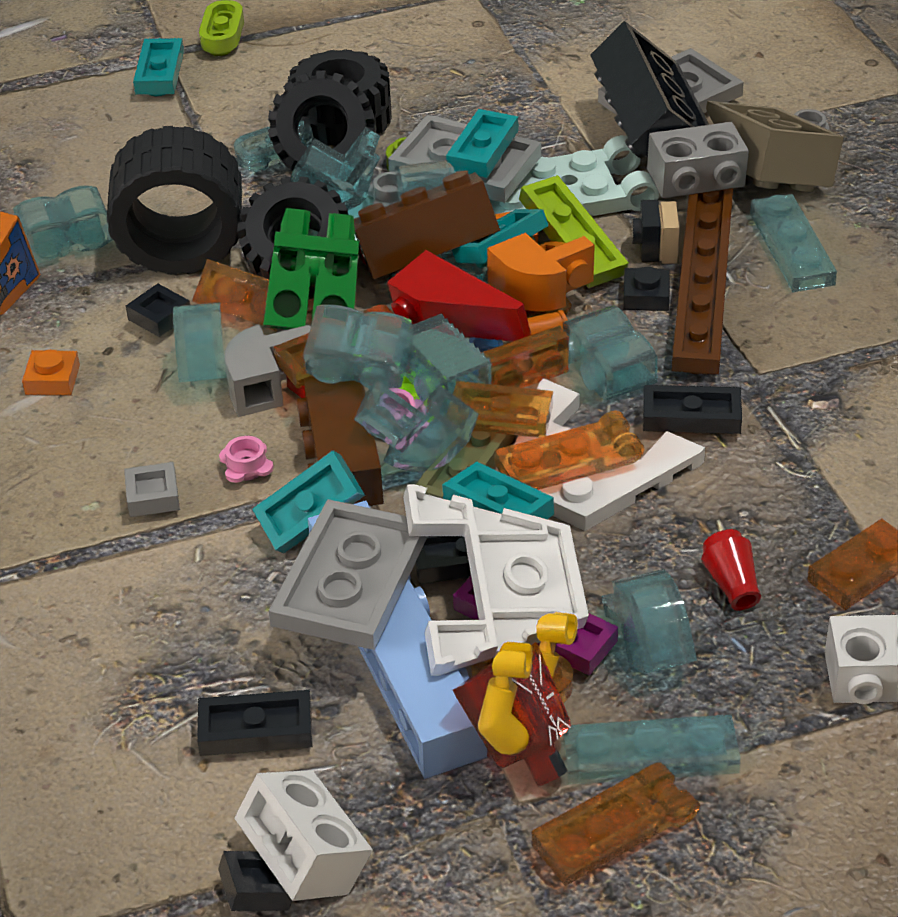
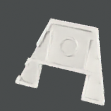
(604, 494)
(517, 571)

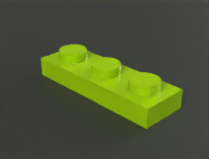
(570, 221)

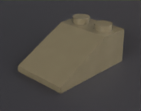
(782, 145)

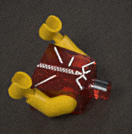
(518, 703)

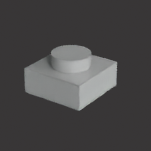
(151, 489)

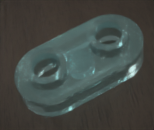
(256, 151)

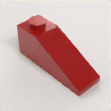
(474, 307)

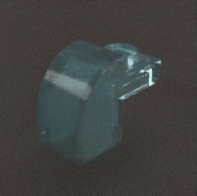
(346, 174)
(199, 341)
(420, 436)
(651, 621)

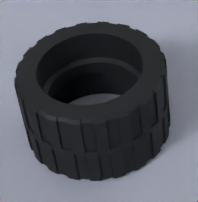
(174, 158)

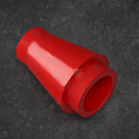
(731, 564)

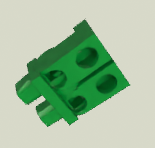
(308, 261)

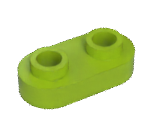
(221, 27)

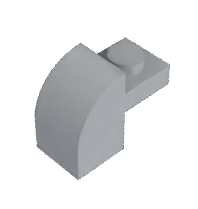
(252, 369)

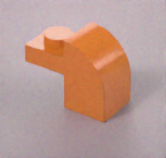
(540, 276)

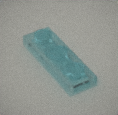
(793, 243)
(623, 748)

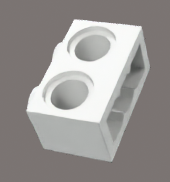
(863, 658)
(303, 834)

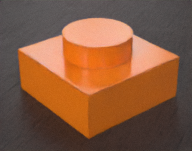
(51, 372)

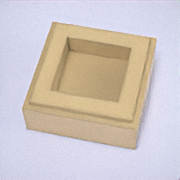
(669, 232)

